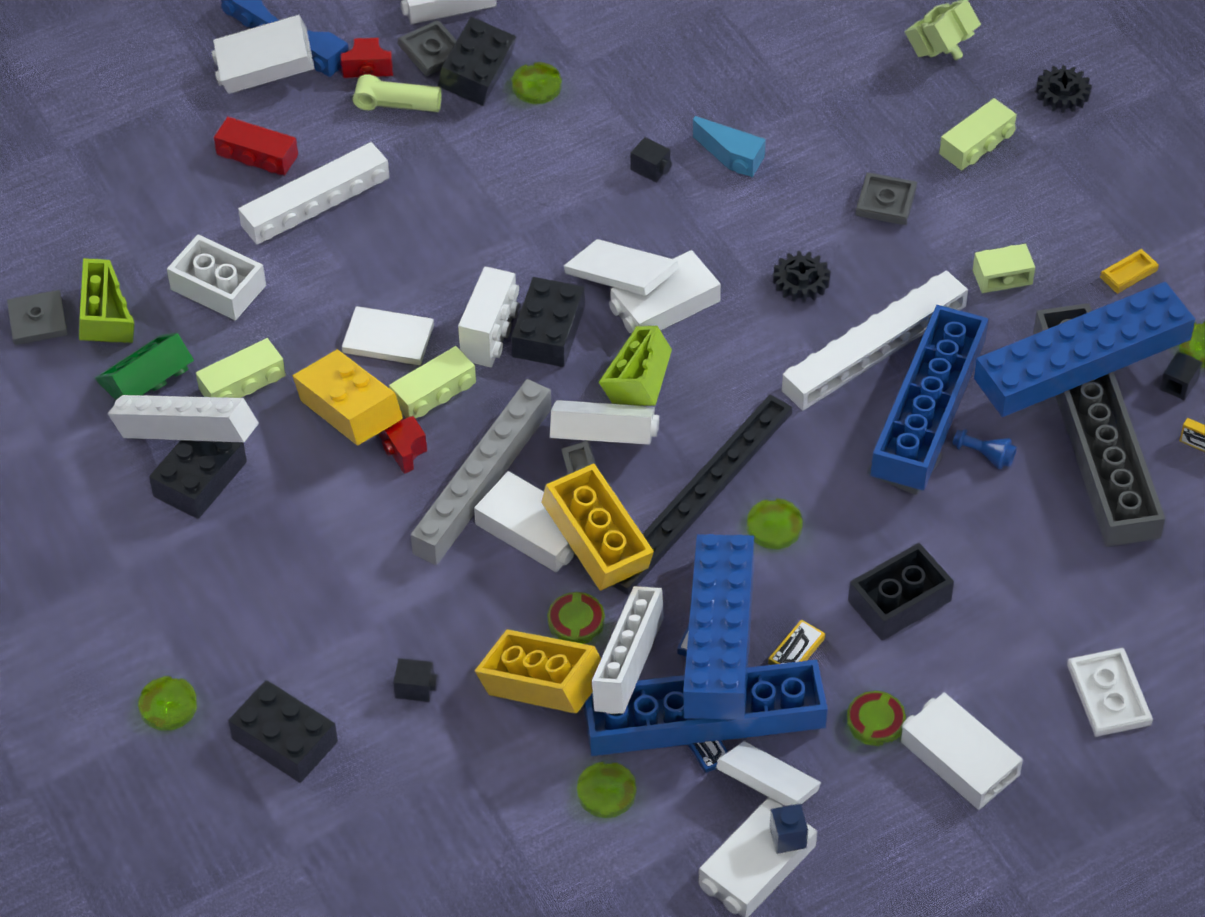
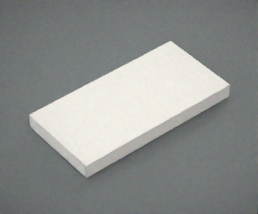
(621, 267)

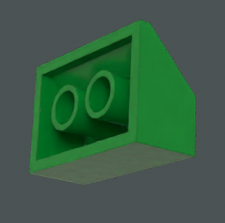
(147, 367)

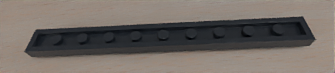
(710, 482)

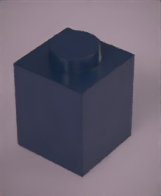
(788, 828)

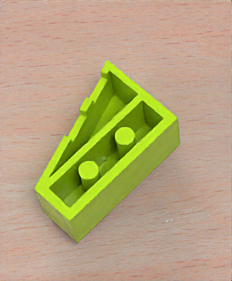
(102, 306)
(638, 368)

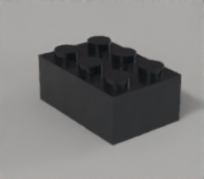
(476, 61)
(548, 321)
(196, 474)
(900, 591)
(283, 731)

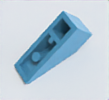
(732, 147)

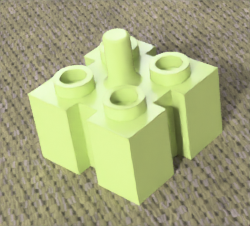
(943, 29)

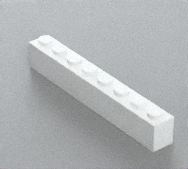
(871, 341)

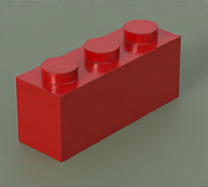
(256, 146)

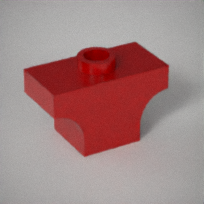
(366, 59)
(404, 442)

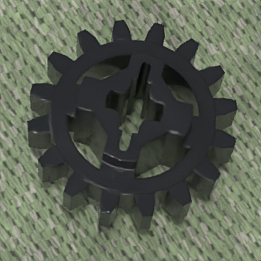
(1063, 88)
(801, 276)

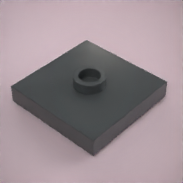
(428, 46)
(886, 198)
(37, 317)

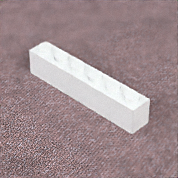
(314, 193)
(183, 418)
(627, 650)

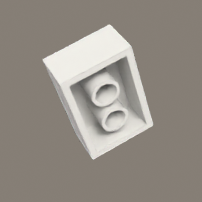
(216, 277)
(489, 316)

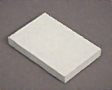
(388, 335)
(1109, 692)
(768, 775)

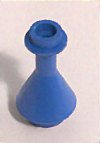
(997, 451)

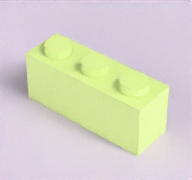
(978, 134)
(242, 372)
(434, 383)

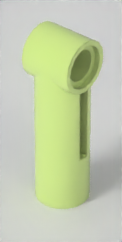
(373, 92)

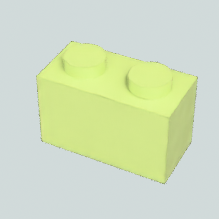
(1003, 268)

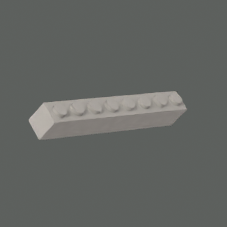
(481, 472)

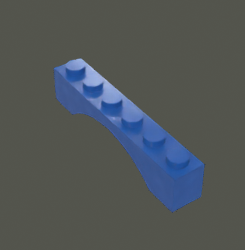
(324, 46)

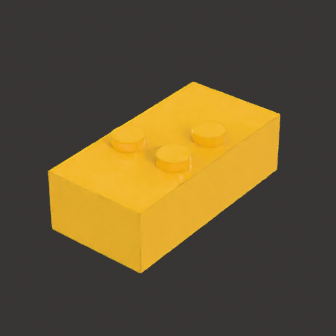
(347, 397)
(597, 526)
(539, 670)

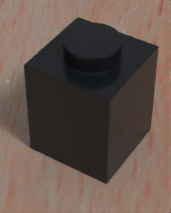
(650, 159)
(1181, 375)
(415, 680)

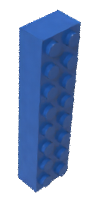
(1083, 349)
(929, 398)
(719, 627)
(777, 702)

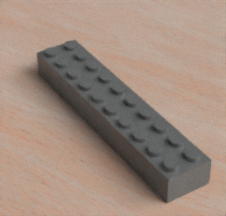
(1107, 451)

